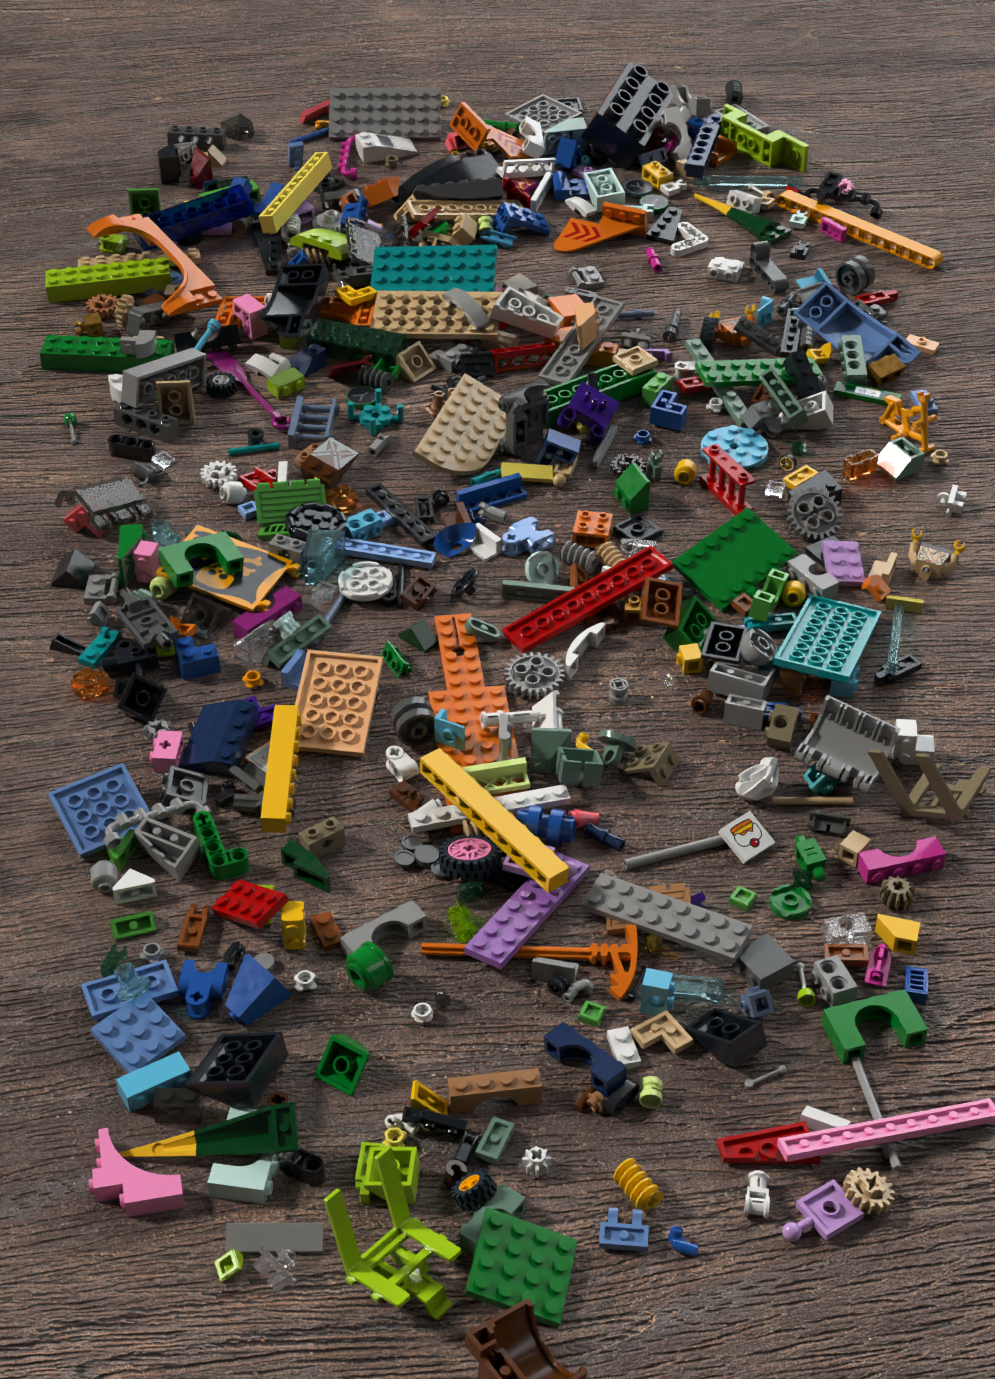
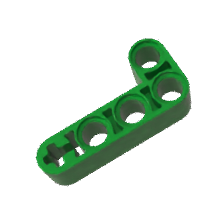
(220, 863)

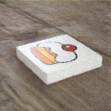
(746, 837)

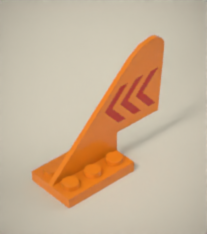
(476, 132)
(614, 222)

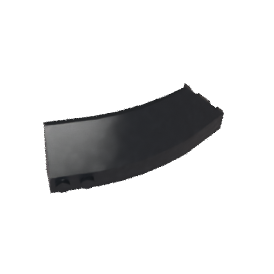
(454, 168)
(296, 299)

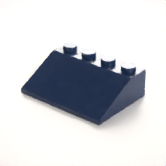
(220, 737)

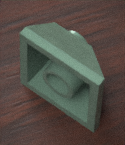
(545, 747)

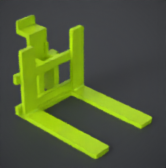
(371, 1268)

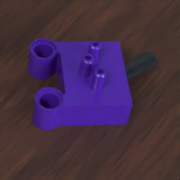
(590, 409)

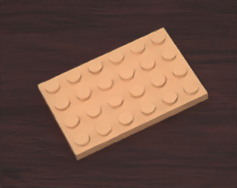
(337, 701)

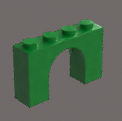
(216, 546)
(892, 1008)

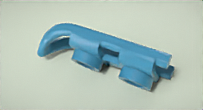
(495, 238)

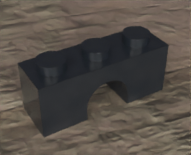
(798, 365)

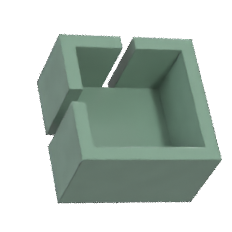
(579, 767)

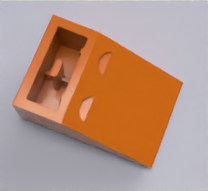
(381, 191)

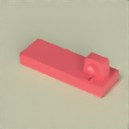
(315, 111)

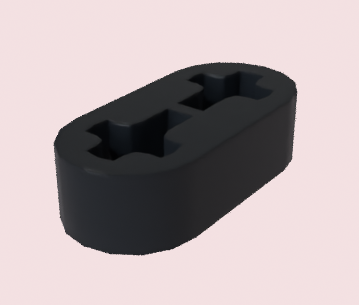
(621, 1097)

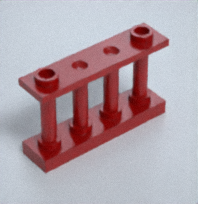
(716, 483)

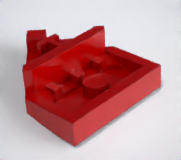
(258, 476)

